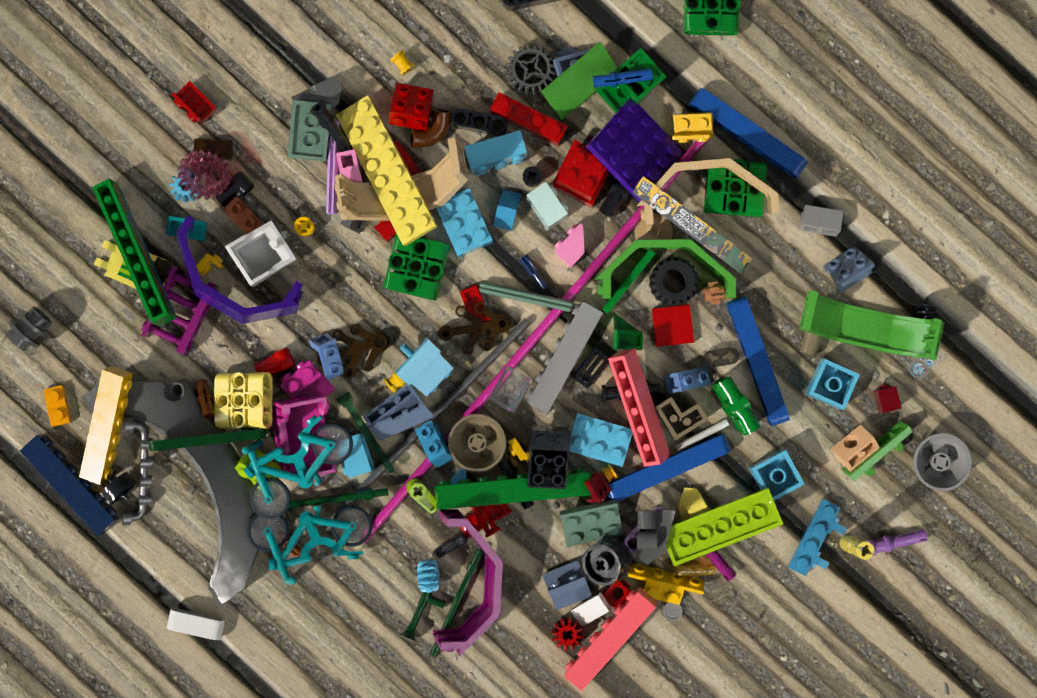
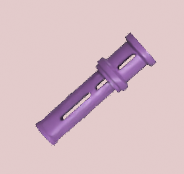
(889, 543)

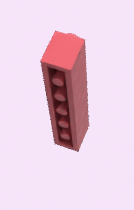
(639, 407)
(610, 638)

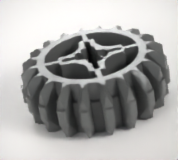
(523, 66)

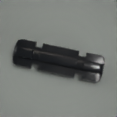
(451, 545)

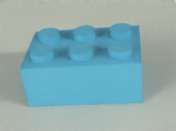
(496, 153)
(464, 223)
(600, 439)

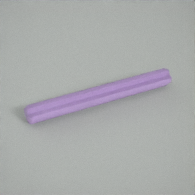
(332, 171)

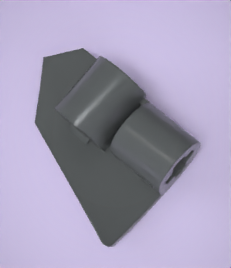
(325, 91)
(653, 533)

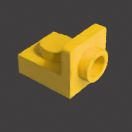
(205, 265)

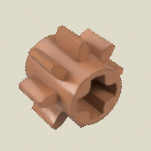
(713, 293)

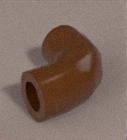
(435, 131)

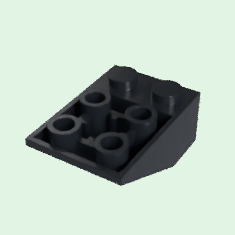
(548, 456)

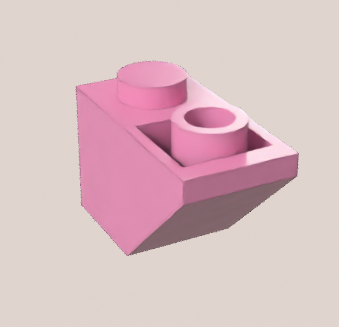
(349, 165)
(572, 247)

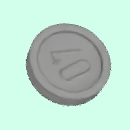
(672, 611)

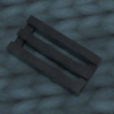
(581, 380)

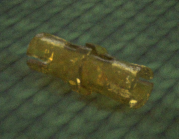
(694, 570)

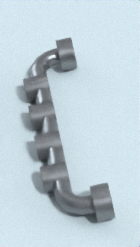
(144, 479)

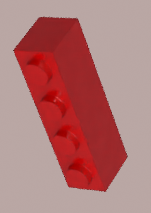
(528, 119)

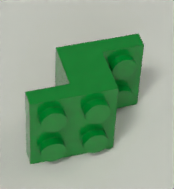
(637, 91)

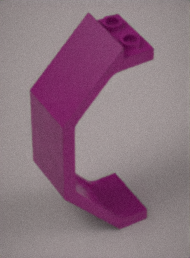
(489, 610)

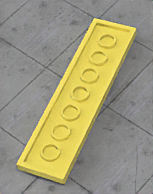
(386, 171)

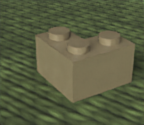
(679, 422)

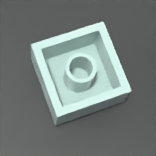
(547, 206)

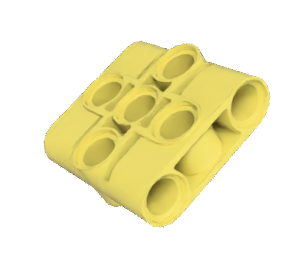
(239, 413)

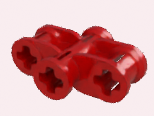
(488, 513)

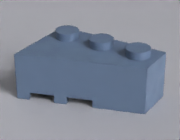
(398, 413)

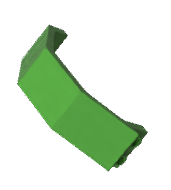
(692, 248)
(871, 328)

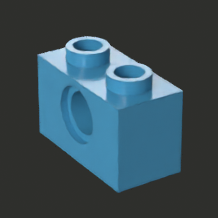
(434, 443)

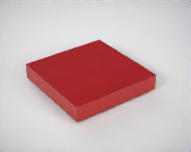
(672, 325)

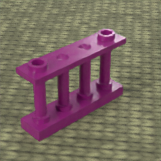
(191, 325)

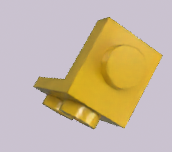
(516, 449)

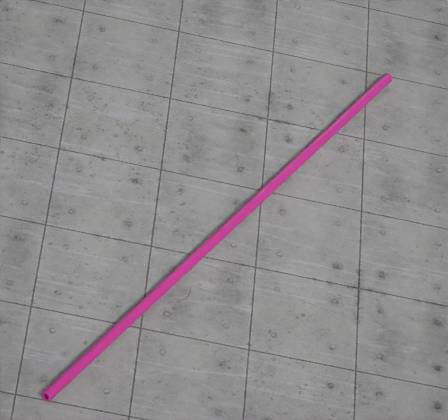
(534, 337)

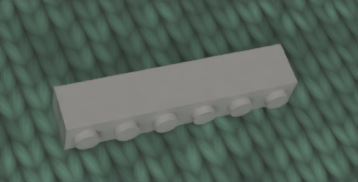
(564, 358)

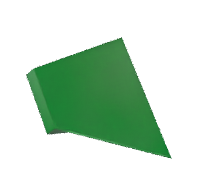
(625, 335)

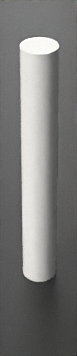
(701, 435)

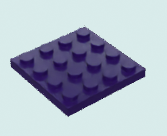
(634, 147)

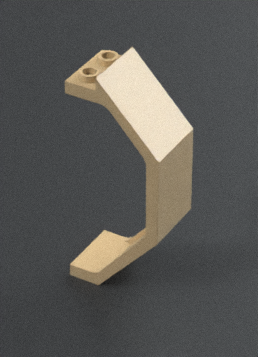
(436, 186)
(772, 196)

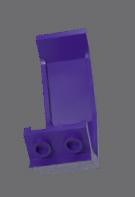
(223, 303)

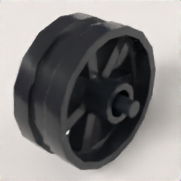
(118, 488)

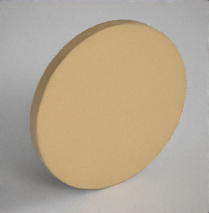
(659, 230)

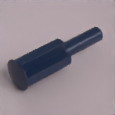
(531, 269)

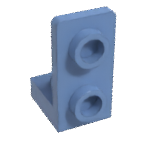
(328, 354)
(687, 380)

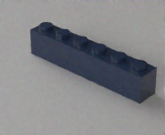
(69, 485)

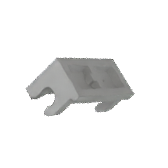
(821, 220)

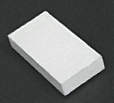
(591, 609)

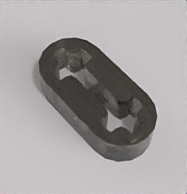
(719, 352)

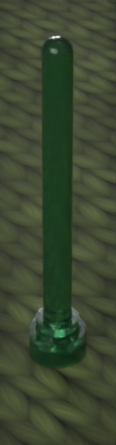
(346, 401)

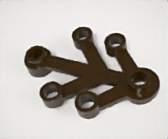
(477, 327)
(357, 348)

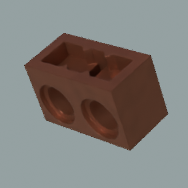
(243, 215)

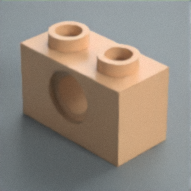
(855, 448)

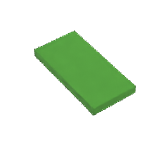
(576, 82)

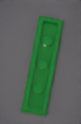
(628, 281)

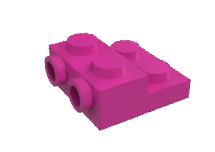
(306, 382)

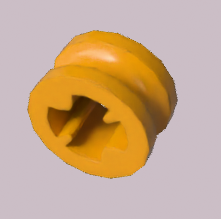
(609, 473)

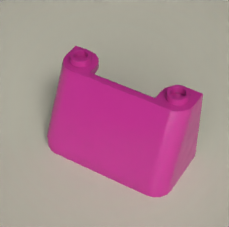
(290, 419)

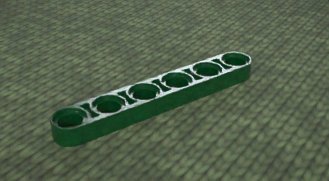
(207, 440)

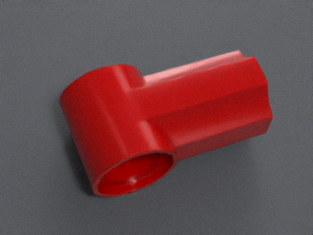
(278, 362)

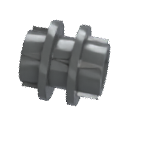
(29, 328)

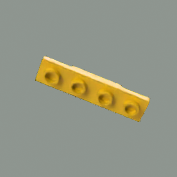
(664, 584)

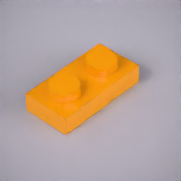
(57, 406)

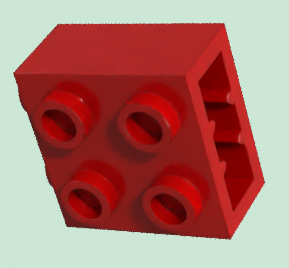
(411, 106)

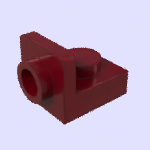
(597, 487)

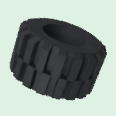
(687, 272)

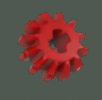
(566, 627)

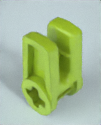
(422, 496)

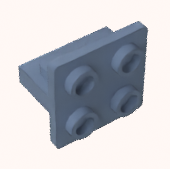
(849, 268)
(566, 585)

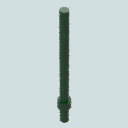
(367, 494)
(472, 569)

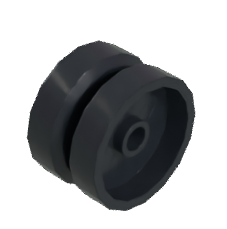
(607, 561)

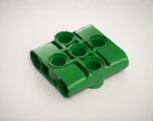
(726, 19)
(752, 203)
(425, 289)
(735, 405)

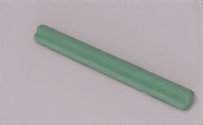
(525, 296)

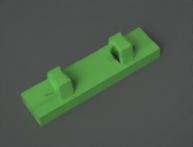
(887, 442)

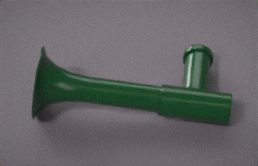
(424, 599)

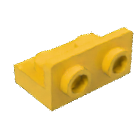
(693, 126)

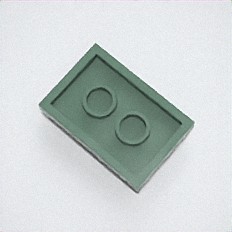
(306, 136)
(591, 523)

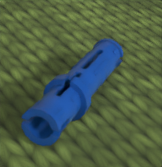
(622, 78)

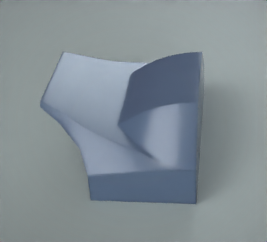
(566, 58)

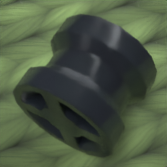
(533, 179)

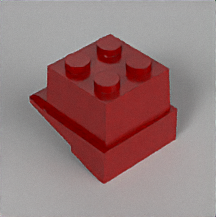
(580, 175)

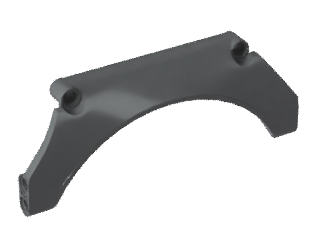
(179, 417)

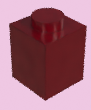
(887, 398)

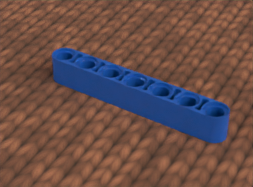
(749, 133)
(758, 361)
(671, 467)

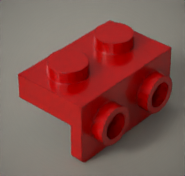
(195, 102)

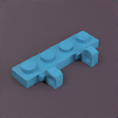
(807, 552)

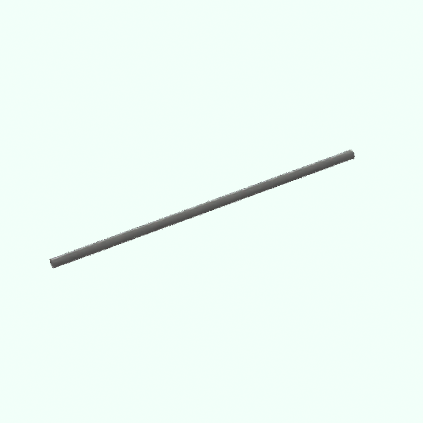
(441, 408)

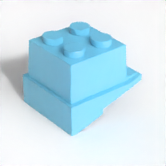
(424, 367)

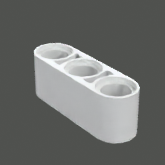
(195, 624)

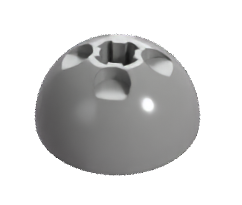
(951, 458)

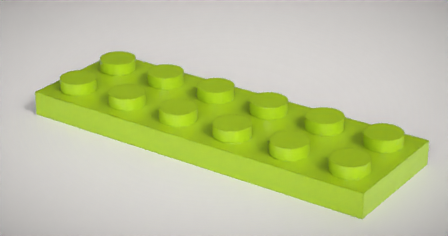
(722, 526)

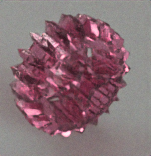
(196, 162)

